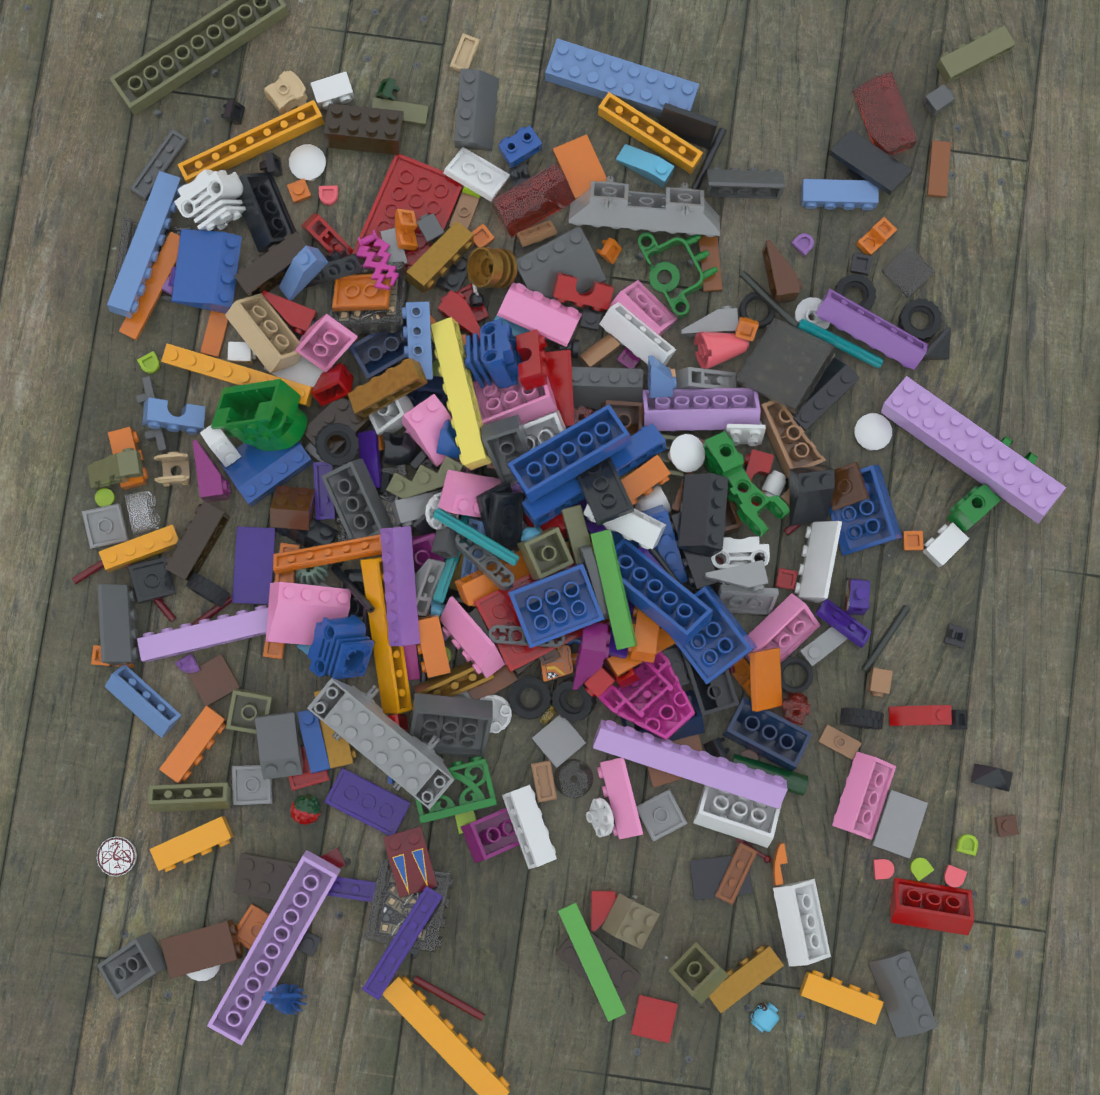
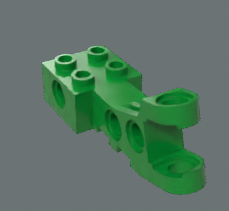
(724, 460)
(978, 500)

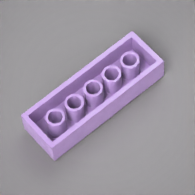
(701, 409)

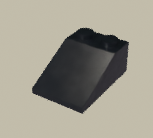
(810, 493)

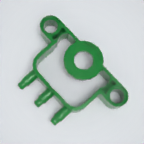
(667, 266)

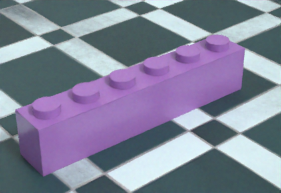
(871, 329)
(400, 586)

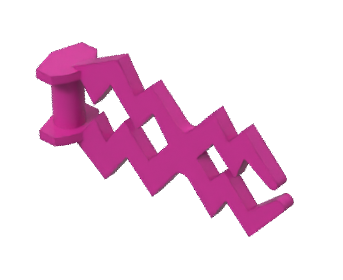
(379, 267)

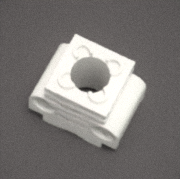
(212, 199)
(741, 552)

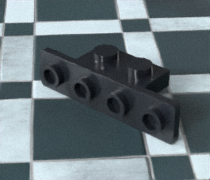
(339, 266)
(317, 535)

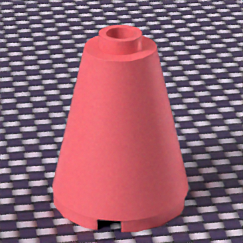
(717, 348)

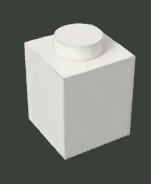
(240, 353)

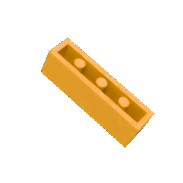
(139, 548)
(192, 843)
(841, 997)

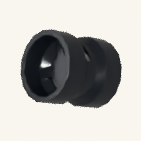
(573, 346)

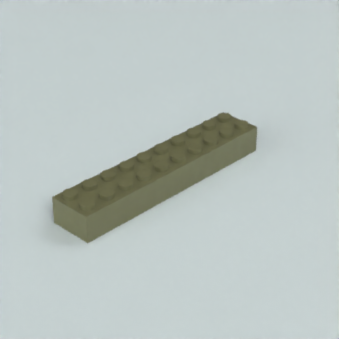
(195, 50)

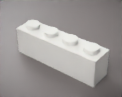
(636, 334)
(635, 527)
(529, 827)

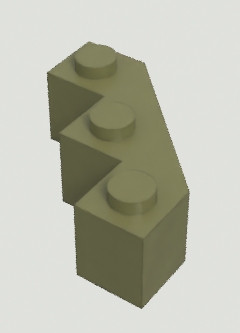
(115, 469)
(425, 479)

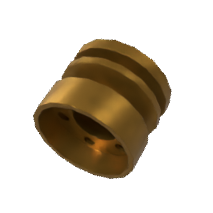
(491, 267)

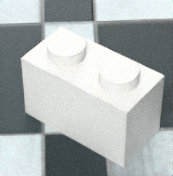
(333, 90)
(220, 445)
(945, 544)

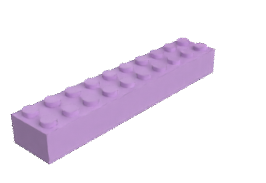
(972, 449)
(274, 947)

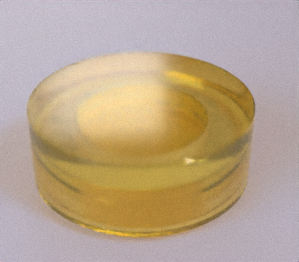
(547, 715)

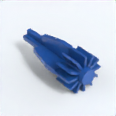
(285, 998)

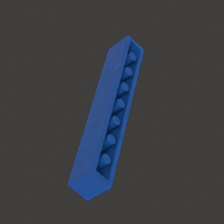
(645, 445)

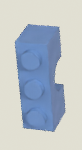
(157, 415)

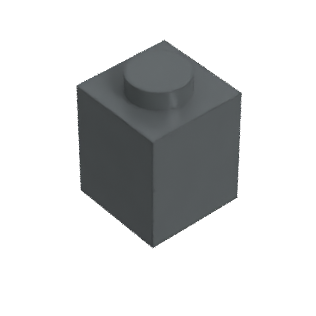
(938, 100)
(430, 228)
(445, 543)

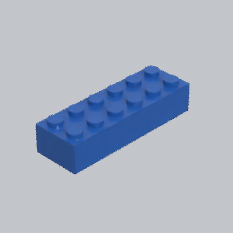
(569, 453)
(660, 595)

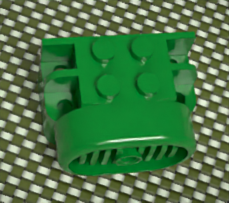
(261, 415)

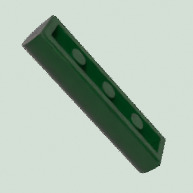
(796, 782)

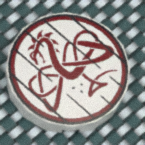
(116, 856)

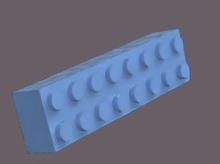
(632, 83)

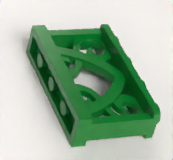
(478, 801)

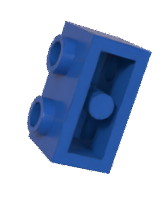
(520, 146)

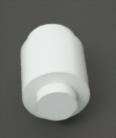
(774, 484)

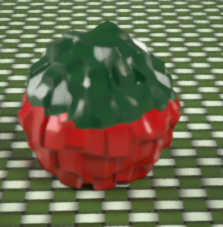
(305, 809)

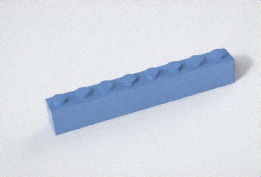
(145, 245)

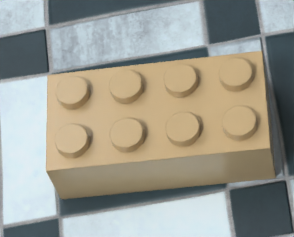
(264, 332)

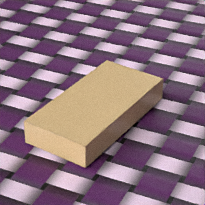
(464, 53)

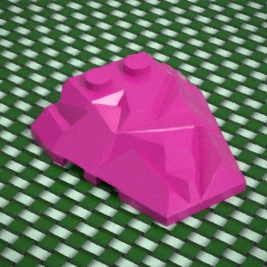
(653, 701)

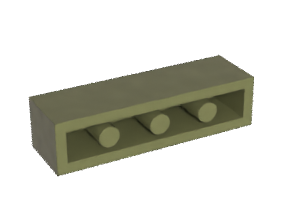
(975, 54)
(189, 797)

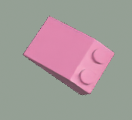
(325, 342)
(425, 425)

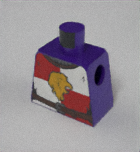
(857, 596)

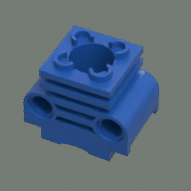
(493, 355)
(340, 648)

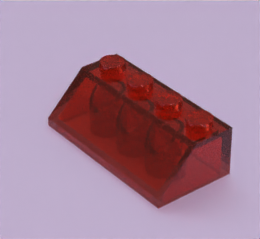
(885, 114)
(533, 200)

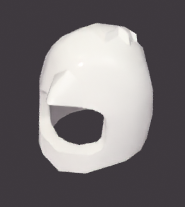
(652, 500)

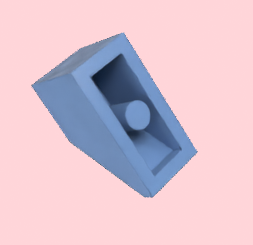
(660, 379)

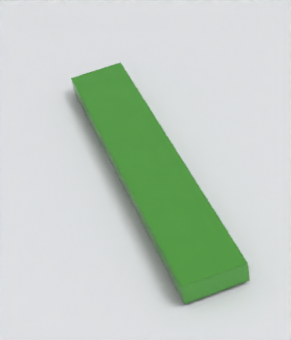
(613, 589)
(592, 962)

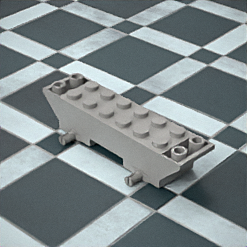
(616, 207)
(382, 741)

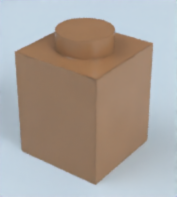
(879, 682)

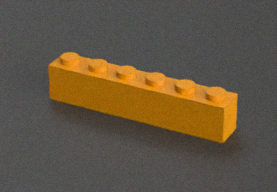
(649, 133)

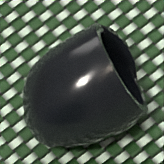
(399, 449)

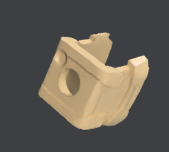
(286, 92)
(170, 461)

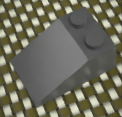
(504, 443)
(279, 745)
(132, 965)

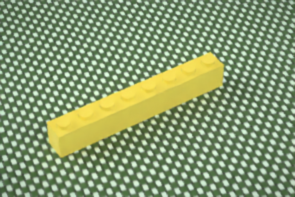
(460, 393)

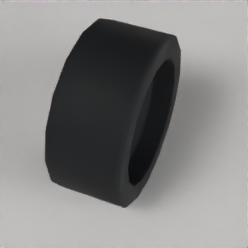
(754, 296)
(808, 672)

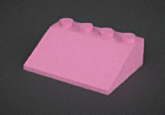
(514, 400)
(297, 609)

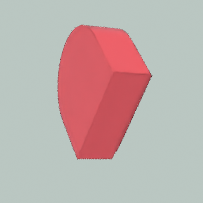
(328, 194)
(882, 869)
(954, 876)

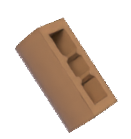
(599, 351)

